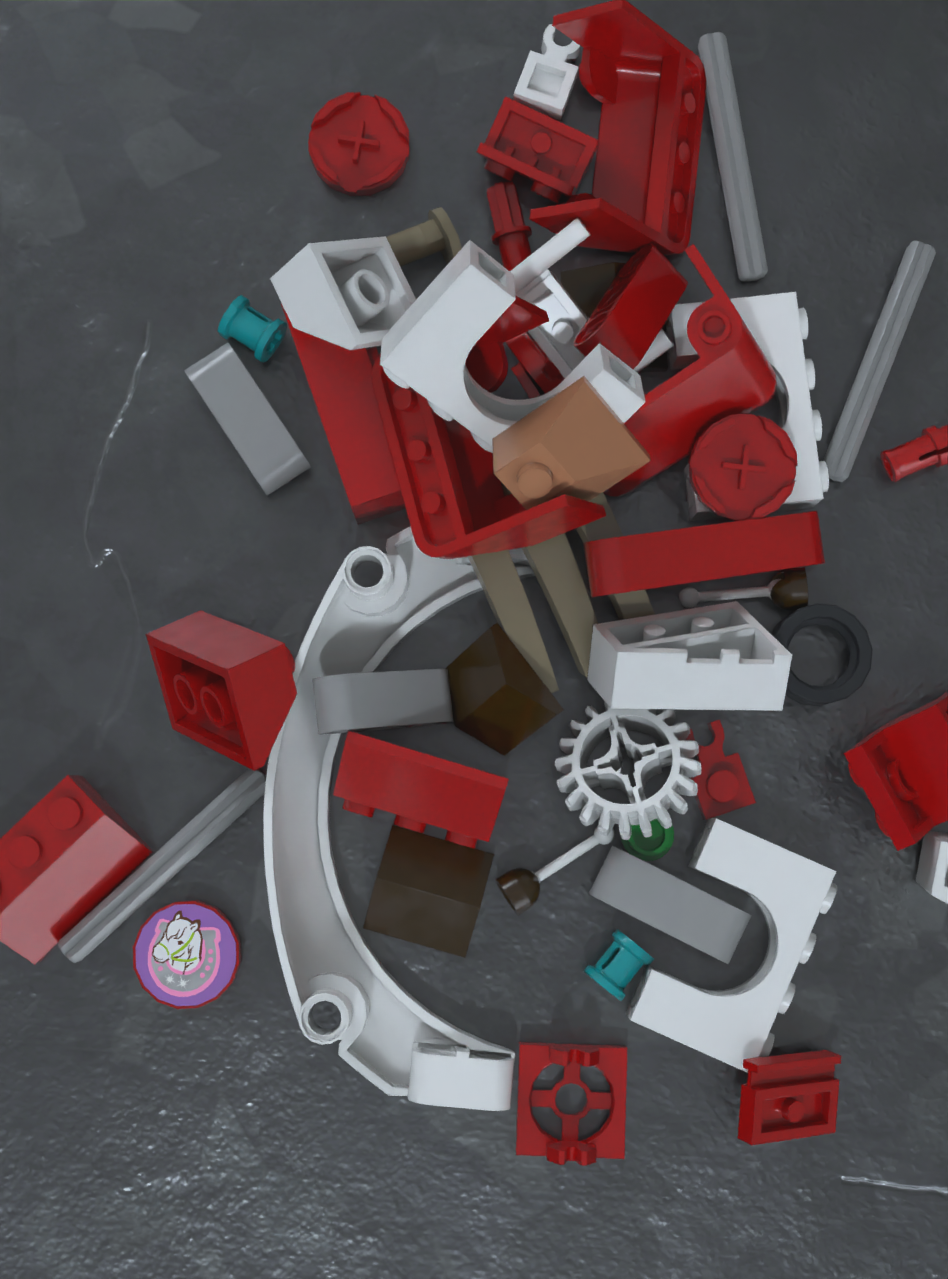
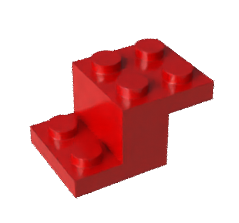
(906, 772)

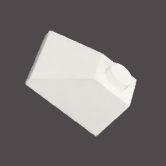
(344, 291)

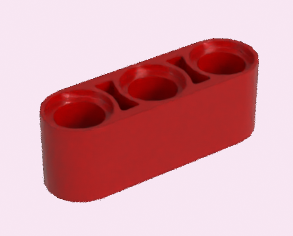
(633, 307)

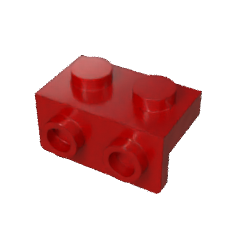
(538, 150)

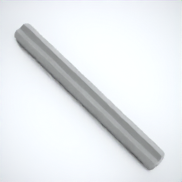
(732, 158)
(878, 360)
(163, 865)

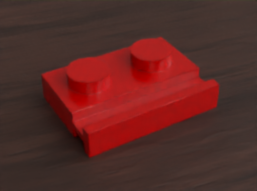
(789, 1097)

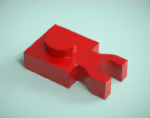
(723, 778)

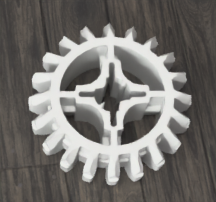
(608, 769)

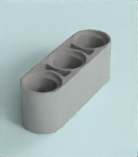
(247, 418)
(382, 700)
(670, 904)

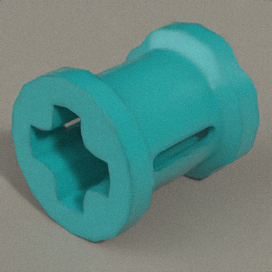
(252, 328)
(619, 965)

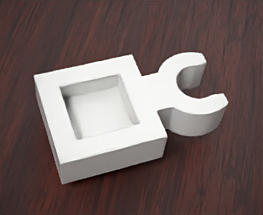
(548, 76)

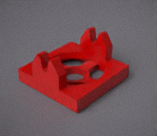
(605, 1143)

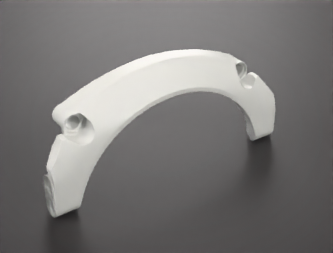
(318, 943)

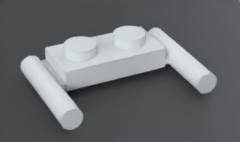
(566, 319)

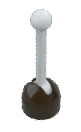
(786, 590)
(522, 886)

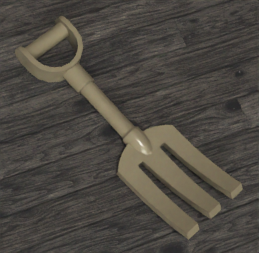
(551, 559)

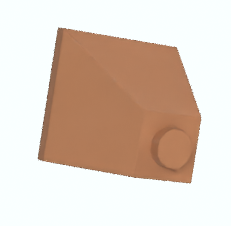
(566, 448)

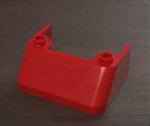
(647, 131)
(724, 381)
(450, 479)

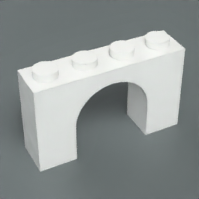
(445, 322)
(780, 333)
(738, 1020)

